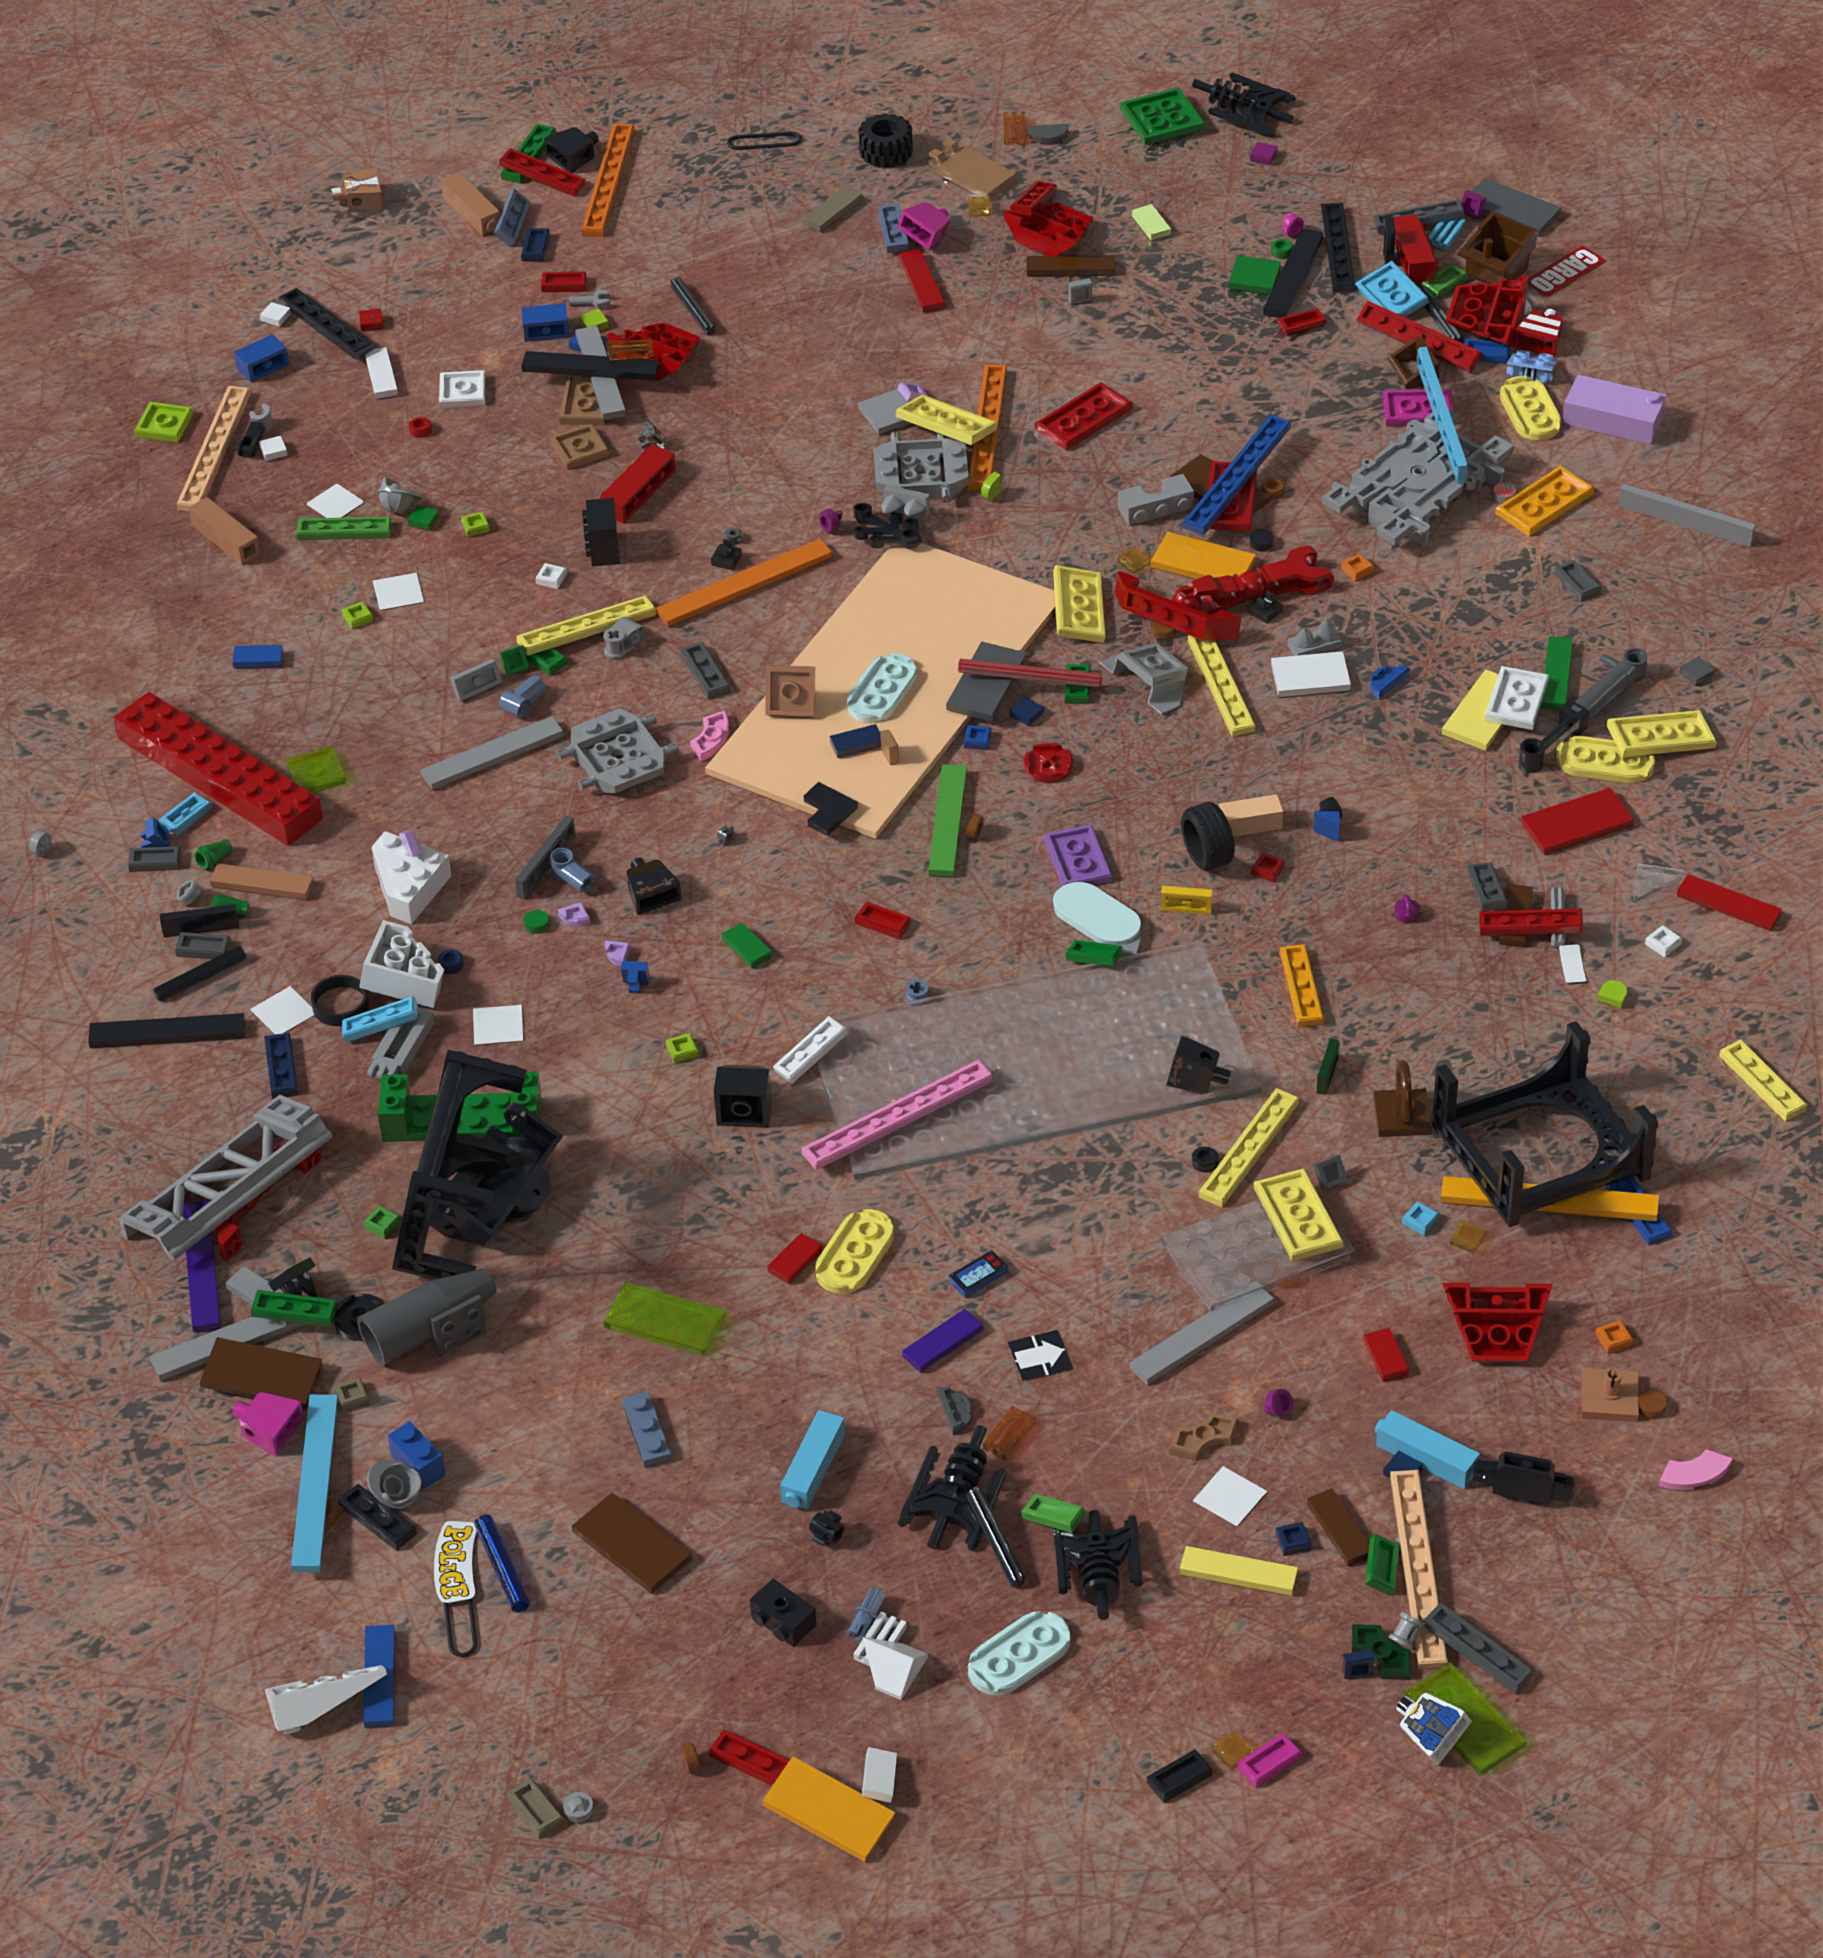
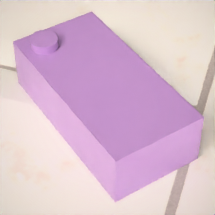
(1614, 409)

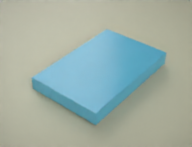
(1392, 290)

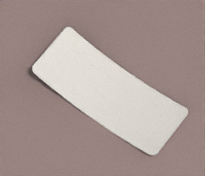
(1572, 963)

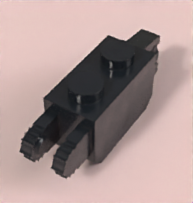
(1524, 1478)

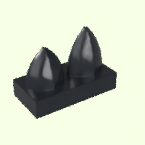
(296, 1279)

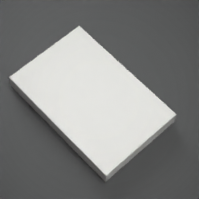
(1310, 674)
(1517, 697)

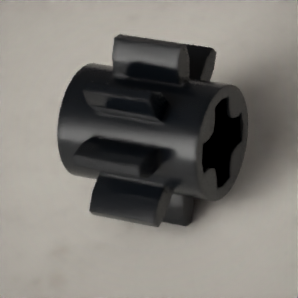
(826, 1528)

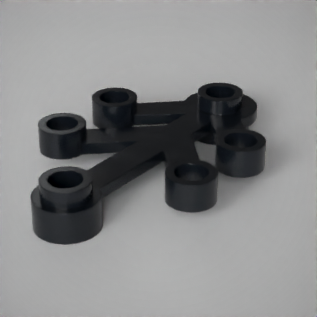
(909, 537)

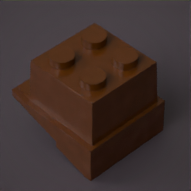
(1499, 249)

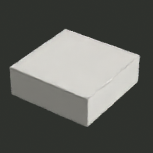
(275, 314)
(273, 448)
(551, 576)
(1663, 941)

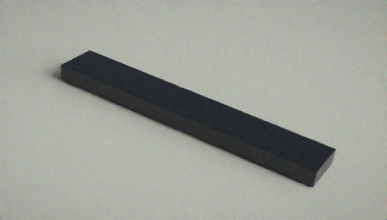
(1337, 247)
(1293, 273)
(326, 323)
(589, 365)
(166, 1030)

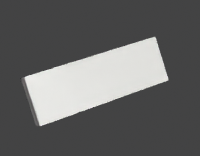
(381, 373)
(810, 1050)

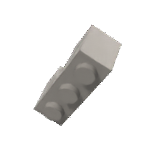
(1140, 506)

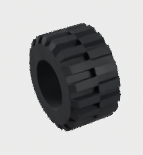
(885, 140)

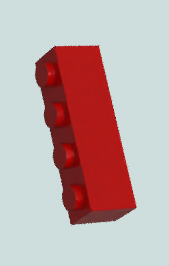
(1414, 249)
(640, 481)

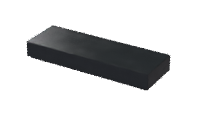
(199, 920)
(377, 1517)

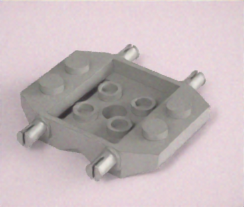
(922, 457)
(640, 752)

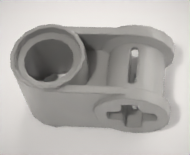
(622, 638)

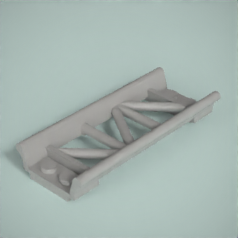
(279, 1117)

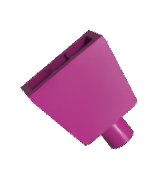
(924, 224)
(269, 1420)

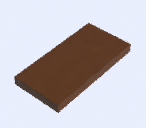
(1198, 474)
(255, 1369)
(631, 1542)

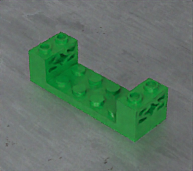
(409, 1116)

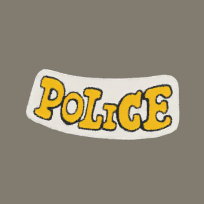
(454, 1562)

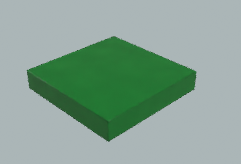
(1254, 274)

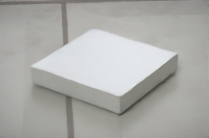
(462, 389)

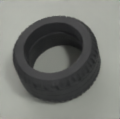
(1207, 836)

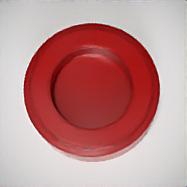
(420, 427)

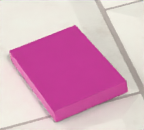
(1409, 405)

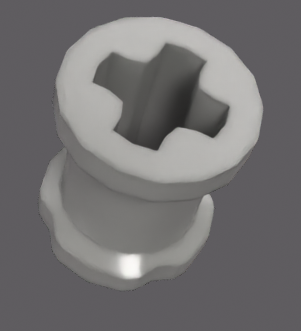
(1406, 1630)

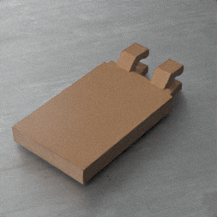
(971, 169)

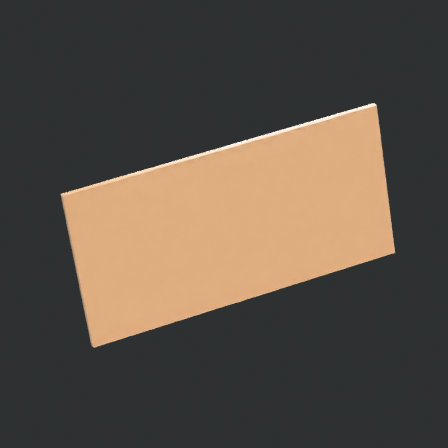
(909, 605)

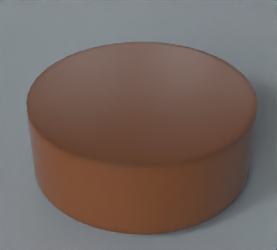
(1274, 488)
(1162, 631)
(975, 826)
(1652, 1404)
(690, 1757)

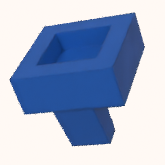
(155, 834)
(635, 974)

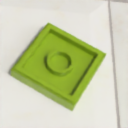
(163, 422)

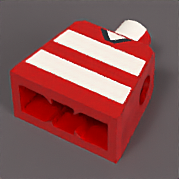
(1539, 332)

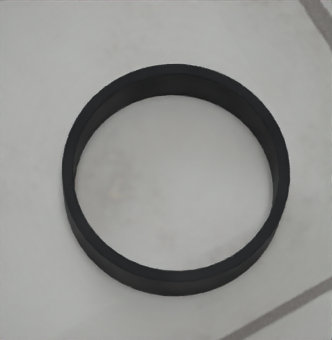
(335, 982)

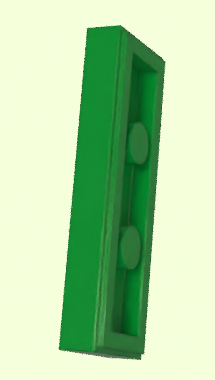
(294, 1308)

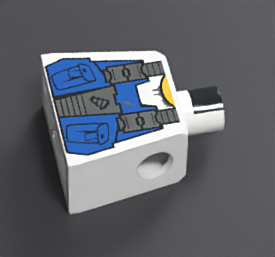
(1432, 1724)

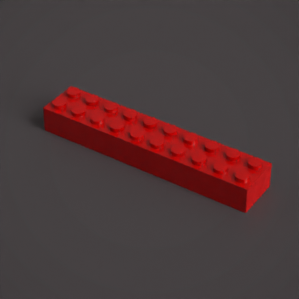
(218, 768)

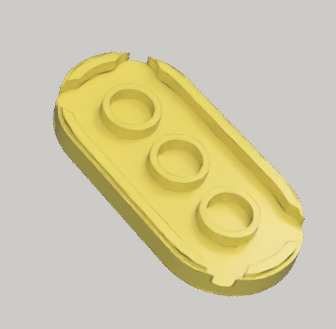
(1530, 408)
(1602, 760)
(854, 1251)

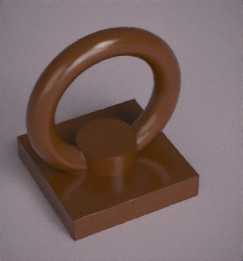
(1404, 1109)

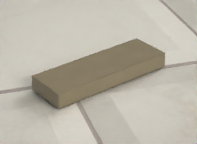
(832, 208)

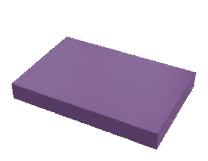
(1078, 856)

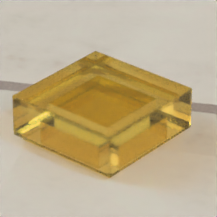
(979, 206)
(1134, 560)
(1467, 1236)
(1232, 1749)

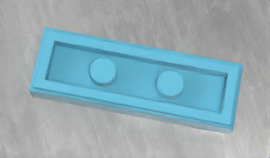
(379, 1019)

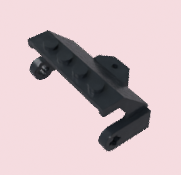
(517, 1188)

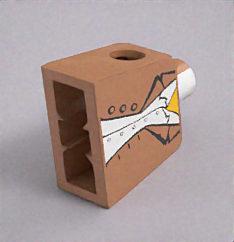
(360, 191)

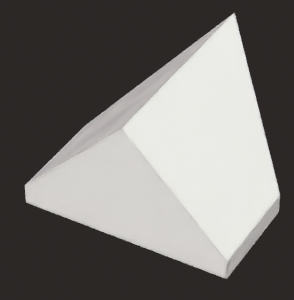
(893, 1665)

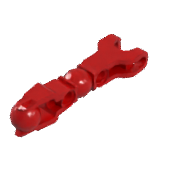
(1280, 577)

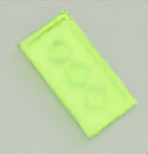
(664, 1318)
(1489, 1736)

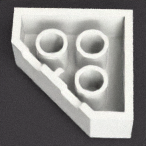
(407, 880)
(401, 966)

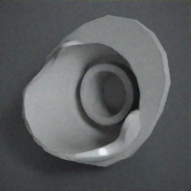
(394, 498)
(394, 1483)

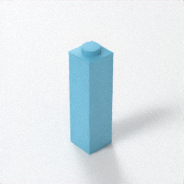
(1435, 1452)
(812, 1460)

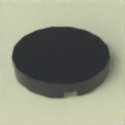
(348, 1312)

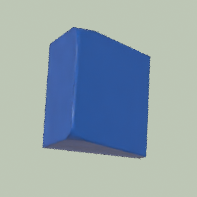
(1327, 824)

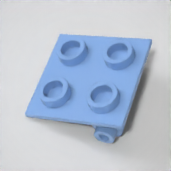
(1543, 364)

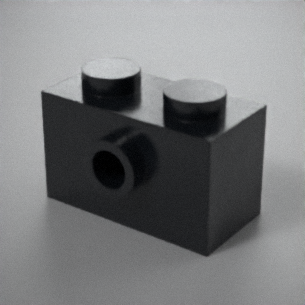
(782, 1612)

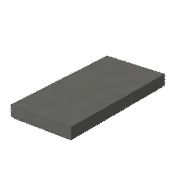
(1517, 205)
(980, 694)

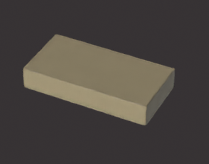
(535, 1808)

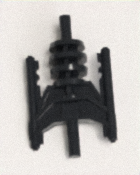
(1252, 104)
(947, 1497)
(1097, 1557)

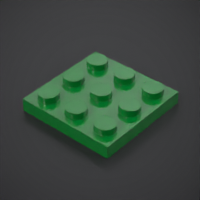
(1162, 116)

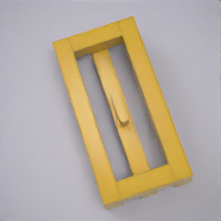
(1186, 900)

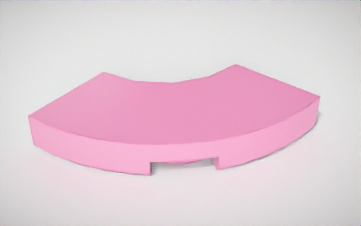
(712, 737)
(1694, 1473)

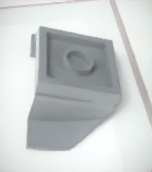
(1157, 669)

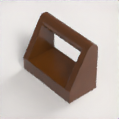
(1409, 352)

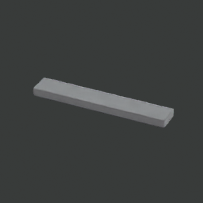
(604, 387)
(1687, 515)
(492, 753)
(1197, 1337)
(197, 1351)

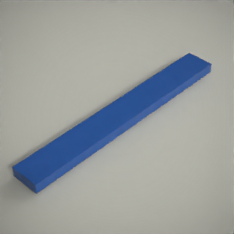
(1236, 475)

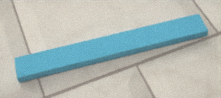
(1442, 415)
(314, 1484)

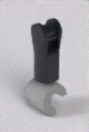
(258, 425)

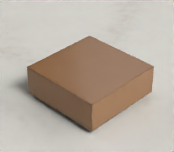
(889, 747)

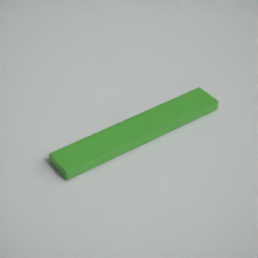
(947, 820)

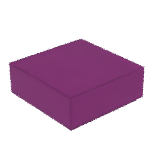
(1263, 153)
(1473, 204)

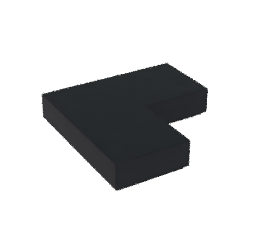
(832, 806)

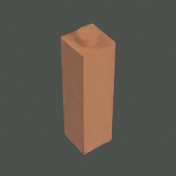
(470, 203)
(224, 530)

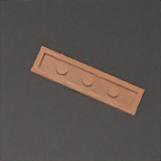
(261, 881)

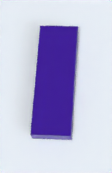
(942, 1340)

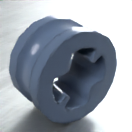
(916, 985)

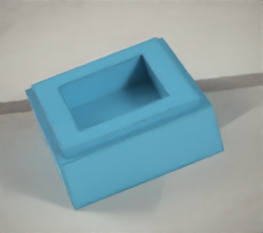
(1420, 1218)

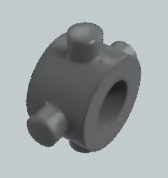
(734, 535)
(725, 834)

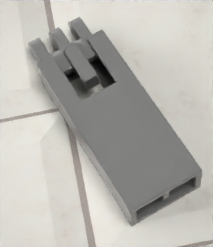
(401, 1040)

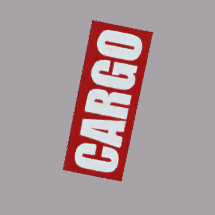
(1565, 270)

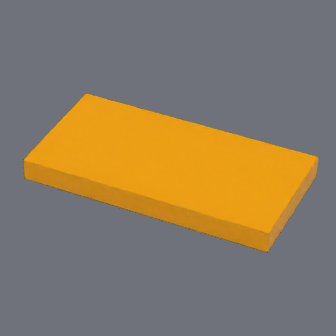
(1544, 500)
(1199, 558)
(828, 1809)

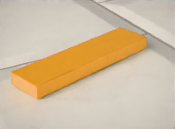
(1301, 986)

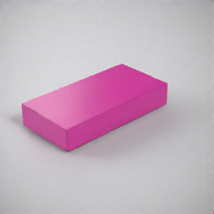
(1269, 1760)

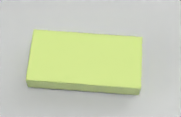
(1151, 222)

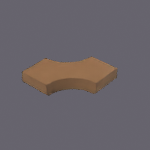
(1192, 1441)

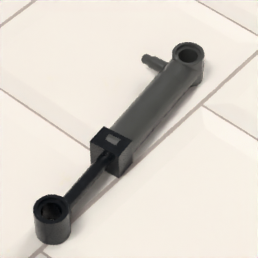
(1576, 715)

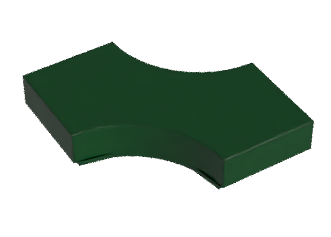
(1390, 1659)

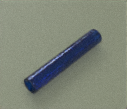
(502, 1563)

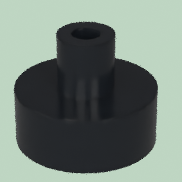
(1330, 804)

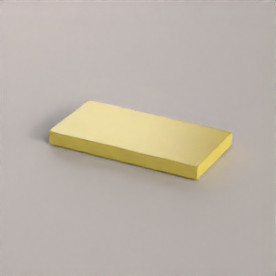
(946, 419)
(1079, 604)
(1468, 720)
(1661, 733)
(1298, 1214)

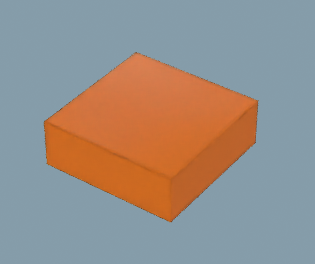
(1357, 567)
(1614, 1336)

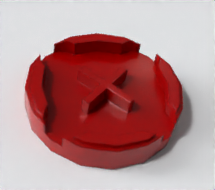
(1048, 763)

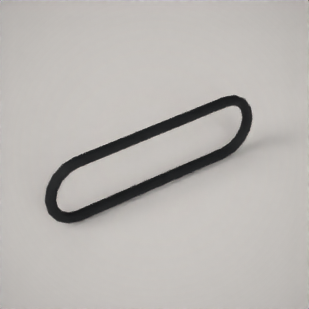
(764, 145)
(473, 1630)

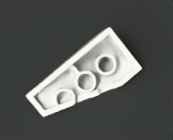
(302, 1703)

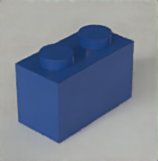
(545, 322)
(261, 358)
(413, 1448)

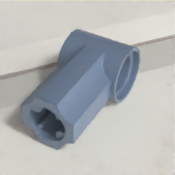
(520, 700)
(569, 870)

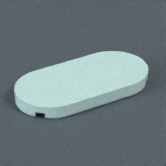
(881, 688)
(1096, 913)
(1018, 1653)

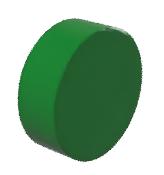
(1281, 248)
(536, 921)

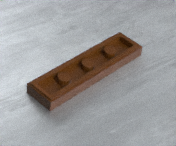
(1071, 265)

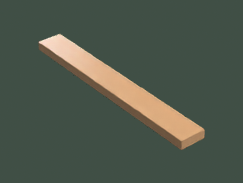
(214, 447)
(1417, 1564)

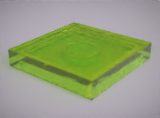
(316, 770)

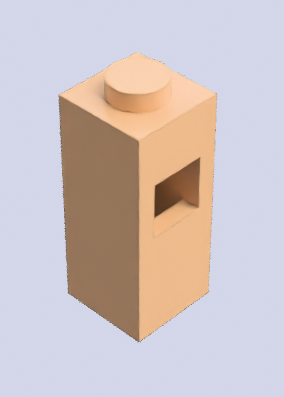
(1253, 815)

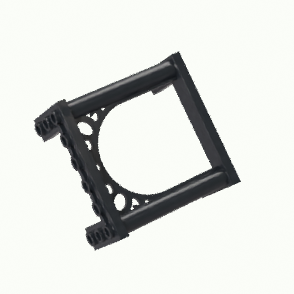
(1562, 1076)
(446, 1154)

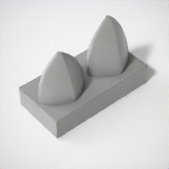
(905, 502)
(1315, 642)
(476, 680)

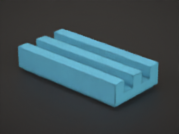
(1443, 228)
(188, 815)

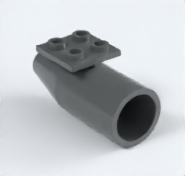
(438, 1310)

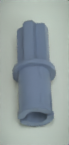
(865, 1614)

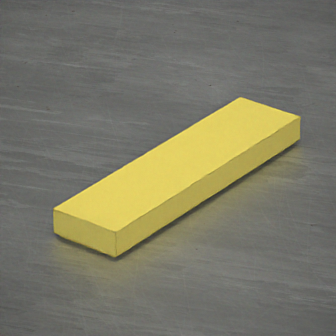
(1763, 1080)
(1238, 1570)

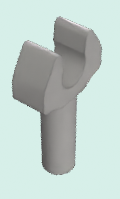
(600, 299)

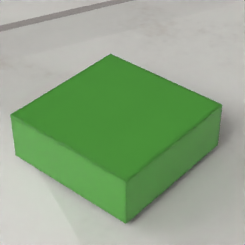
(382, 1222)

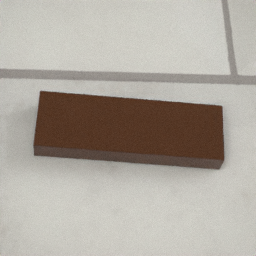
(1518, 898)
(1339, 1526)

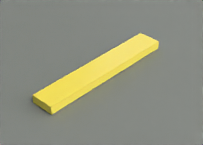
(585, 625)
(1222, 686)
(1248, 1147)

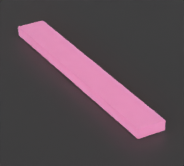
(897, 1114)

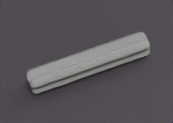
(1557, 902)

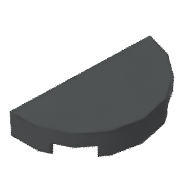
(1047, 133)
(956, 1408)

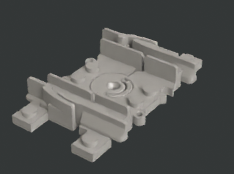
(1400, 499)

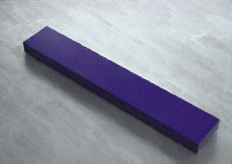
(202, 1278)

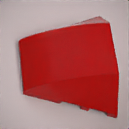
(1049, 229)
(1489, 309)
(670, 345)
(1498, 1321)

